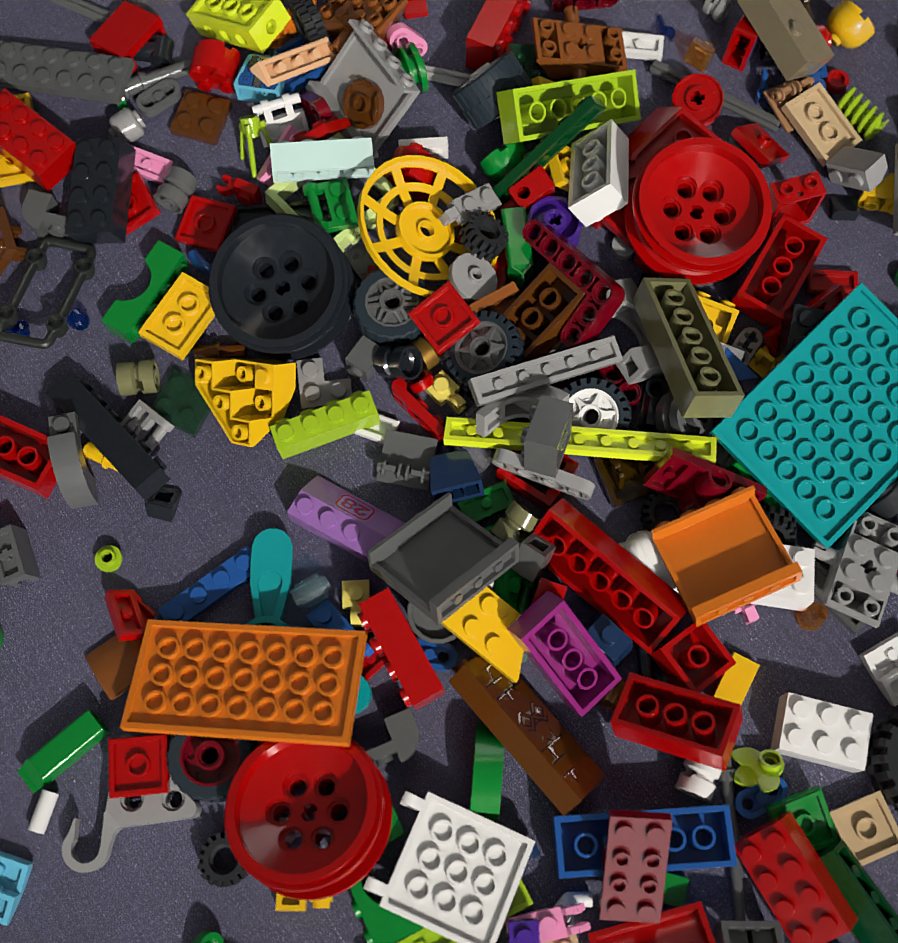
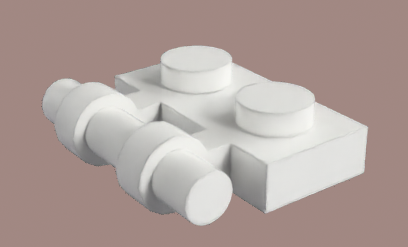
(277, 124)

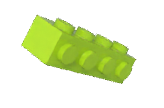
(325, 424)

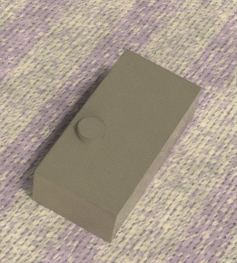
(788, 35)

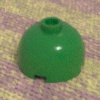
(502, 160)

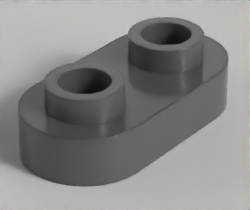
(157, 97)

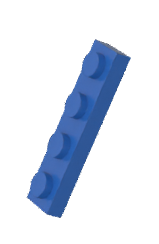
(209, 589)

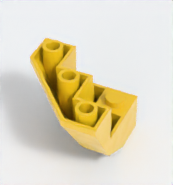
(246, 394)

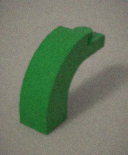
(487, 774)

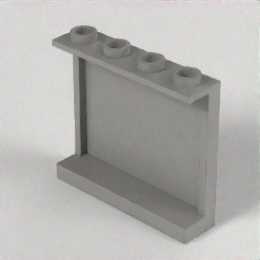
(367, 58)

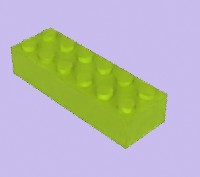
(537, 109)

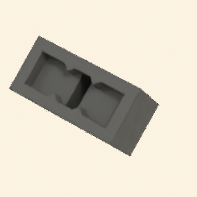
(748, 932)

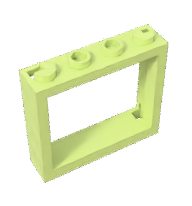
(280, 191)

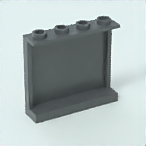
(441, 559)

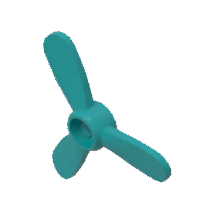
(270, 589)

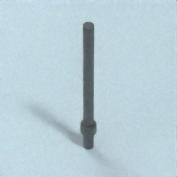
(735, 872)

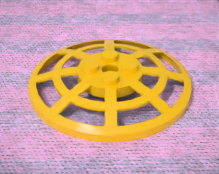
(412, 217)

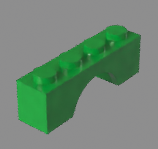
(128, 316)

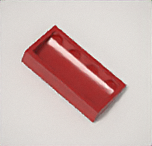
(676, 925)

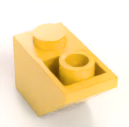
(880, 198)

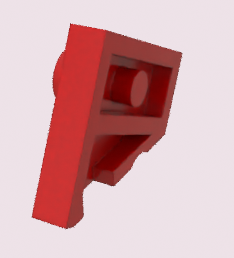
(128, 614)

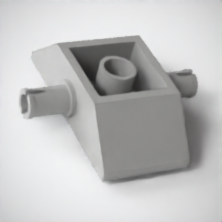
(861, 569)

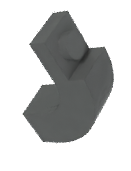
(68, 461)

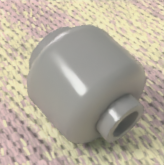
(127, 125)

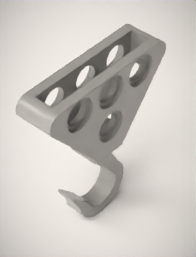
(121, 815)

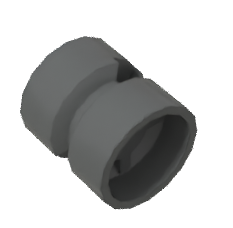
(176, 189)

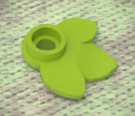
(758, 768)

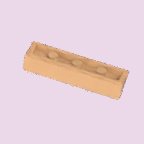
(293, 62)

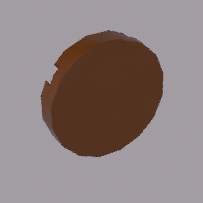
(363, 103)

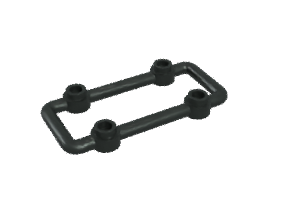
(56, 323)

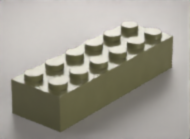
(687, 348)

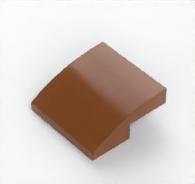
(496, 301)
(114, 665)

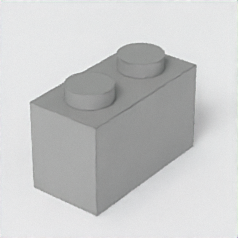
(857, 168)

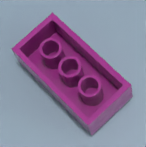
(564, 653)

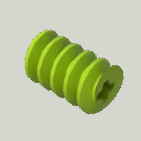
(861, 115)

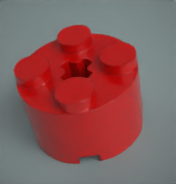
(214, 66)
(414, 174)

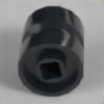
(398, 361)

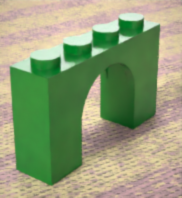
(381, 924)

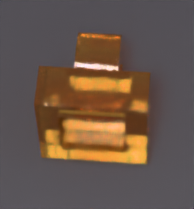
(700, 54)

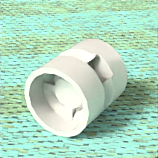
(698, 780)

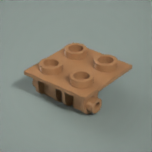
(784, 93)

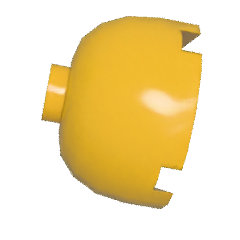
(847, 26)

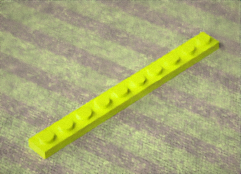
(585, 441)

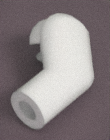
(575, 897)

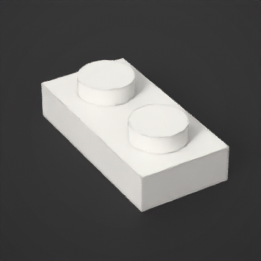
(643, 46)
(435, 146)

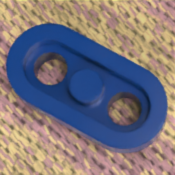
(432, 652)
(758, 799)

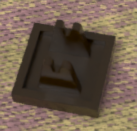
(623, 479)

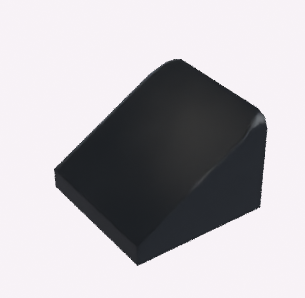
(843, 208)
(163, 504)

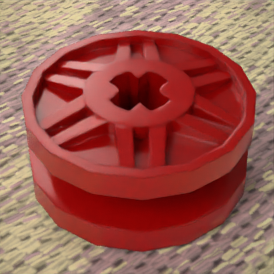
(708, 93)

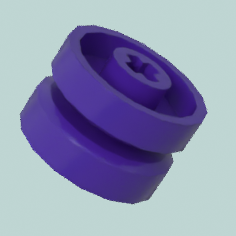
(555, 212)

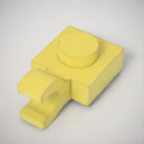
(445, 391)
(352, 594)

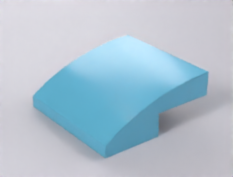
(13, 880)

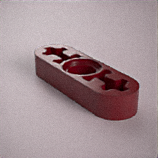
(314, 106)

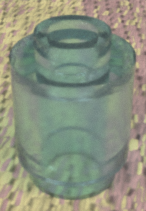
(310, 591)

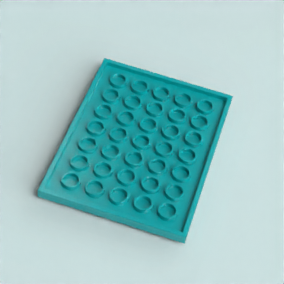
(825, 419)

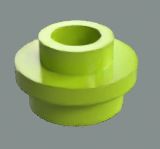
(115, 562)

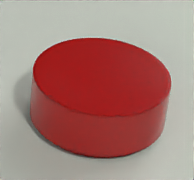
(836, 81)
(422, 382)

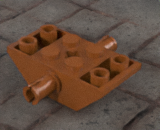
(378, 13)
(577, 49)

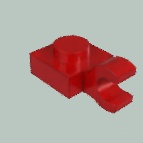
(245, 192)

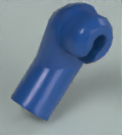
(199, 261)

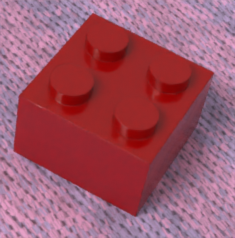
(693, 657)

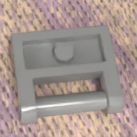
(142, 419)

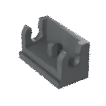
(16, 557)

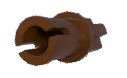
(220, 351)

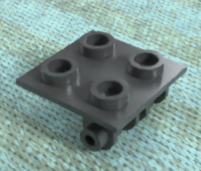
(406, 460)

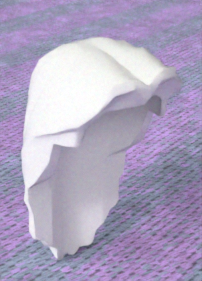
(643, 549)

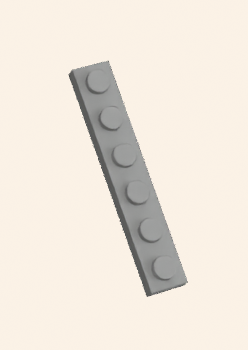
(544, 371)

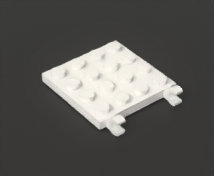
(454, 871)

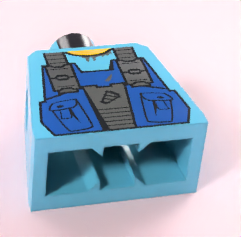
(251, 88)

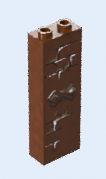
(528, 732)

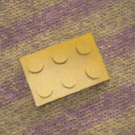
(179, 317)

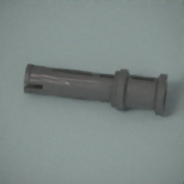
(144, 81)

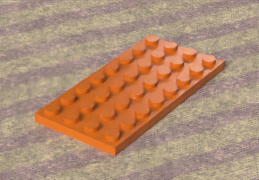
(246, 682)

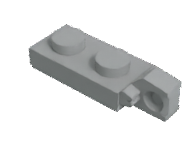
(477, 200)

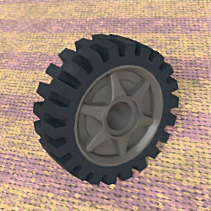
(493, 332)

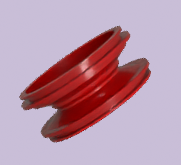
(697, 169)
(268, 788)

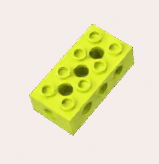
(240, 22)

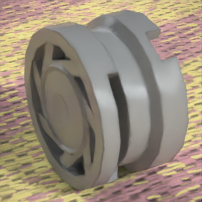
(718, 8)

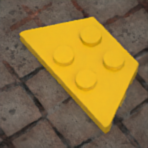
(483, 628)

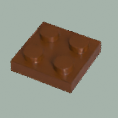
(201, 117)

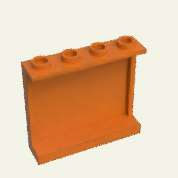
(724, 555)

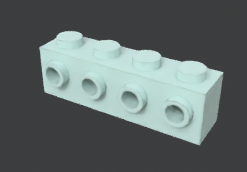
(321, 159)

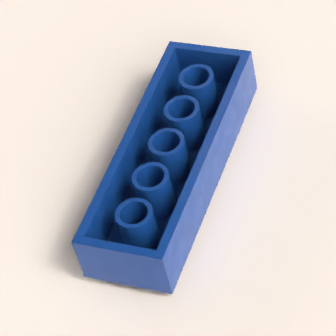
(698, 840)

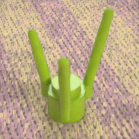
(250, 128)

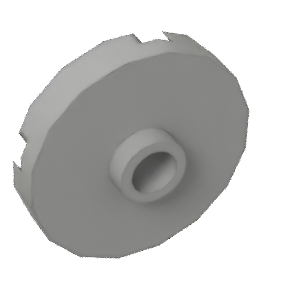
(462, 275)

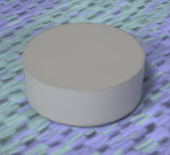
(621, 249)

